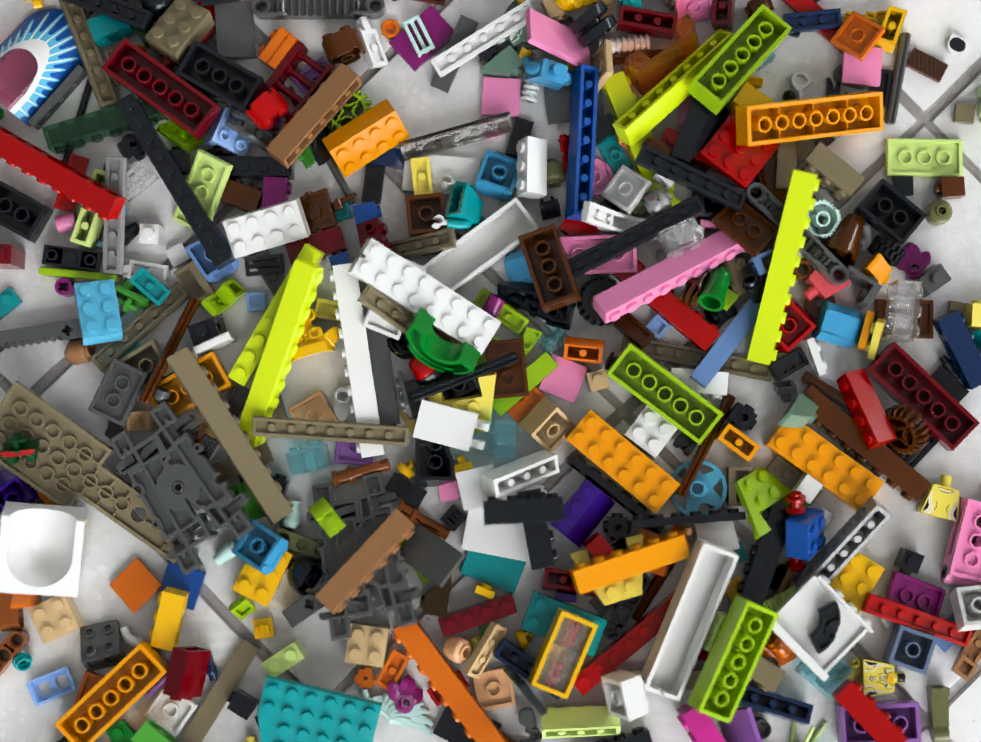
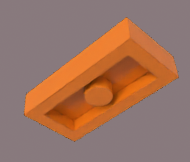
(392, 669)

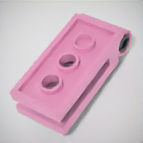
(962, 556)

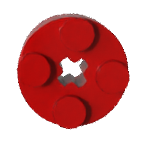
(267, 109)

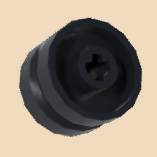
(593, 24)

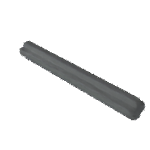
(897, 78)

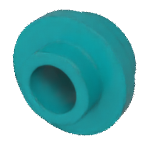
(22, 661)

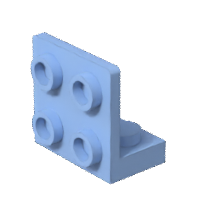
(223, 136)

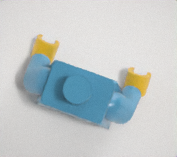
(545, 71)

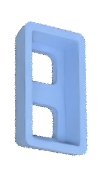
(56, 691)

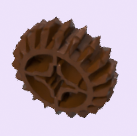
(915, 433)

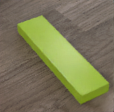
(77, 274)
(535, 374)

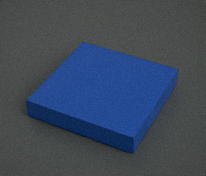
(192, 582)

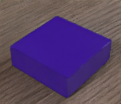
(566, 597)

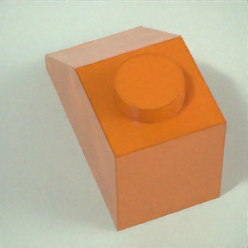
(24, 600)

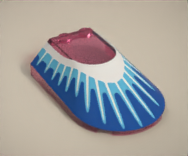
(36, 62)

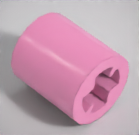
(65, 222)

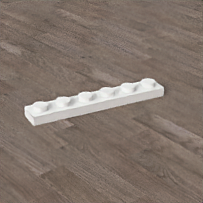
(481, 40)

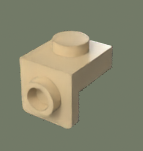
(139, 421)

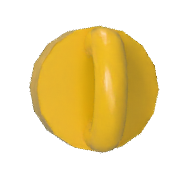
(406, 469)
(521, 639)

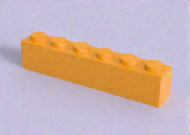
(630, 562)

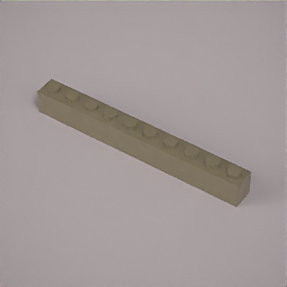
(229, 435)

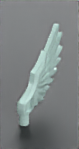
(413, 718)

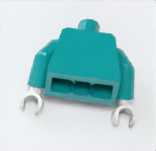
(463, 206)

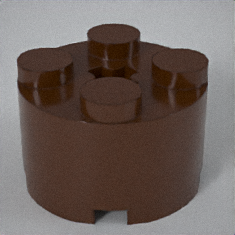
(343, 46)

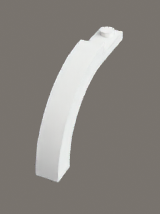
(610, 220)

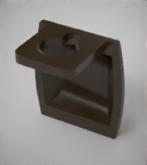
(781, 579)

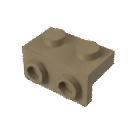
(739, 270)

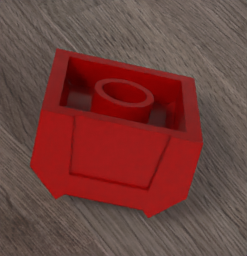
(796, 327)

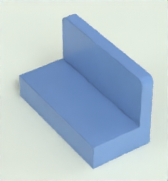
(756, 265)

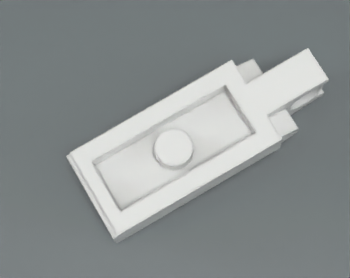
(373, 48)
(157, 270)

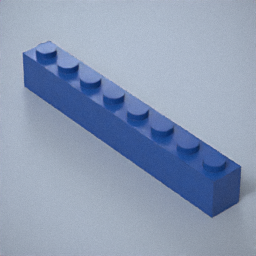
(581, 140)

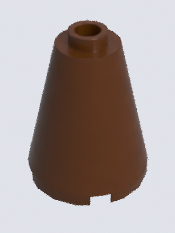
(846, 239)

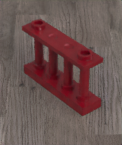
(288, 68)

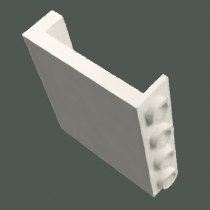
(496, 539)
(800, 618)

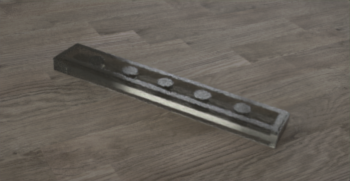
(456, 136)

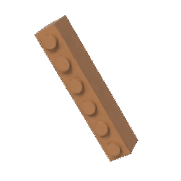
(314, 115)
(365, 562)

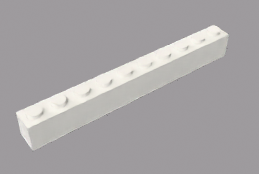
(356, 353)

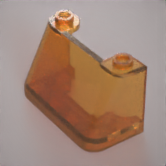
(647, 72)

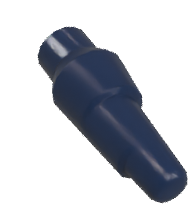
(212, 670)

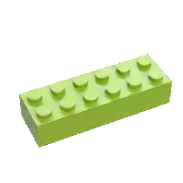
(739, 59)
(664, 393)
(732, 659)

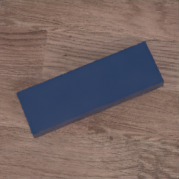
(813, 20)

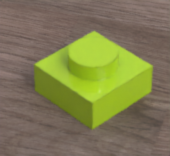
(242, 607)

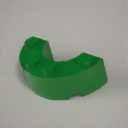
(437, 352)

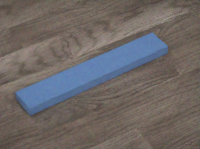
(726, 344)

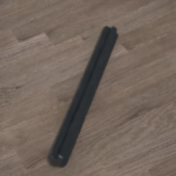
(459, 379)

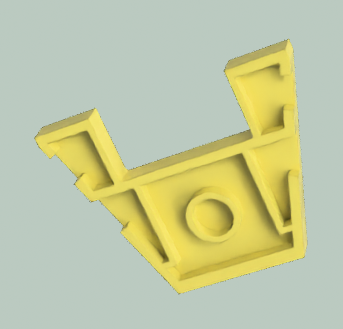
(478, 403)
(620, 590)

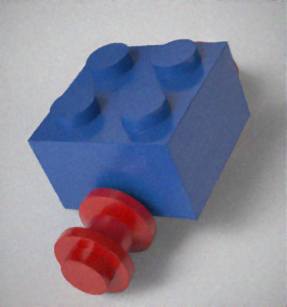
(803, 531)

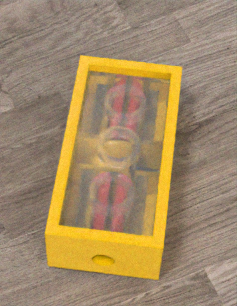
(562, 653)

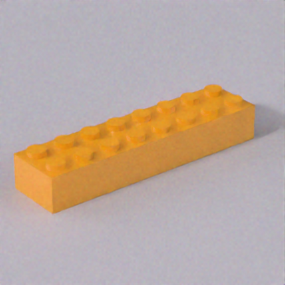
(809, 118)

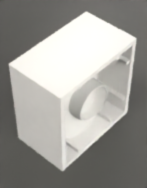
(41, 548)

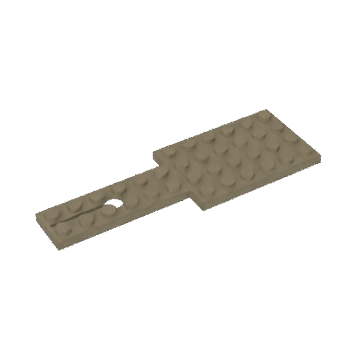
(72, 464)

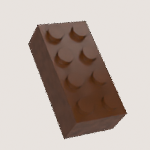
(549, 268)

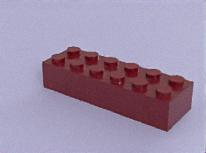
(161, 89)
(911, 385)

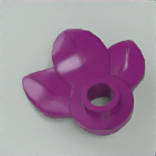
(915, 258)
(404, 691)

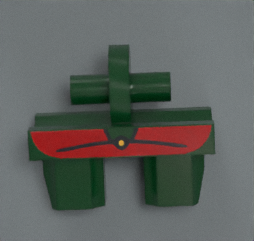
(18, 447)

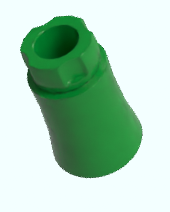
(715, 291)

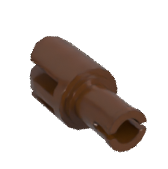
(693, 290)

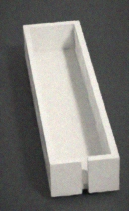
(482, 246)
(416, 289)
(688, 619)

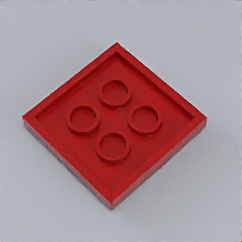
(733, 160)

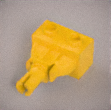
(891, 20)

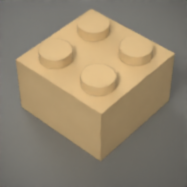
(56, 618)
(367, 644)

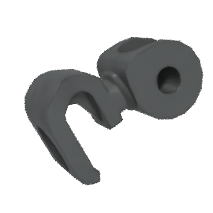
(527, 719)

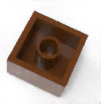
(421, 211)

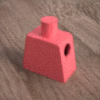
(820, 287)

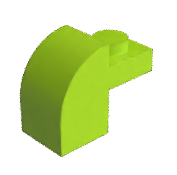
(224, 298)
(326, 517)

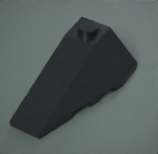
(697, 130)
(432, 464)

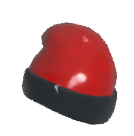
(422, 373)

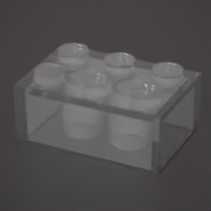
(902, 311)

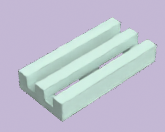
(425, 50)

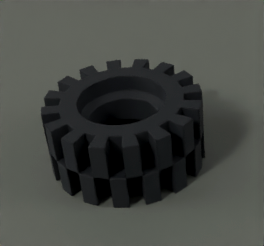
(889, 250)

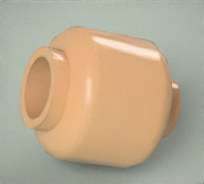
(457, 649)

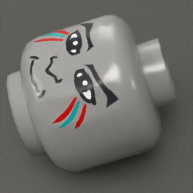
(657, 201)

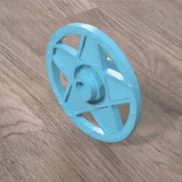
(702, 489)

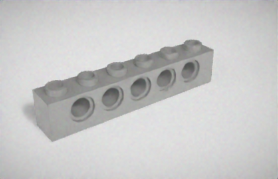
(846, 542)

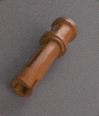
(352, 474)
(416, 516)

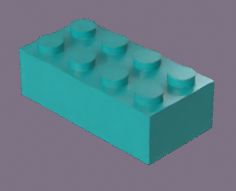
(542, 611)

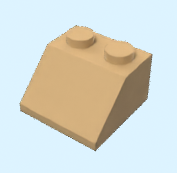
(547, 424)

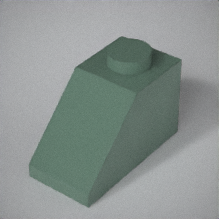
(504, 64)
(799, 412)

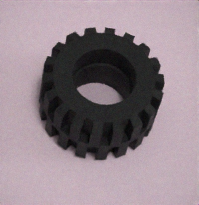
(586, 291)

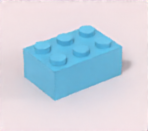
(98, 312)

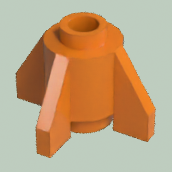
(775, 648)

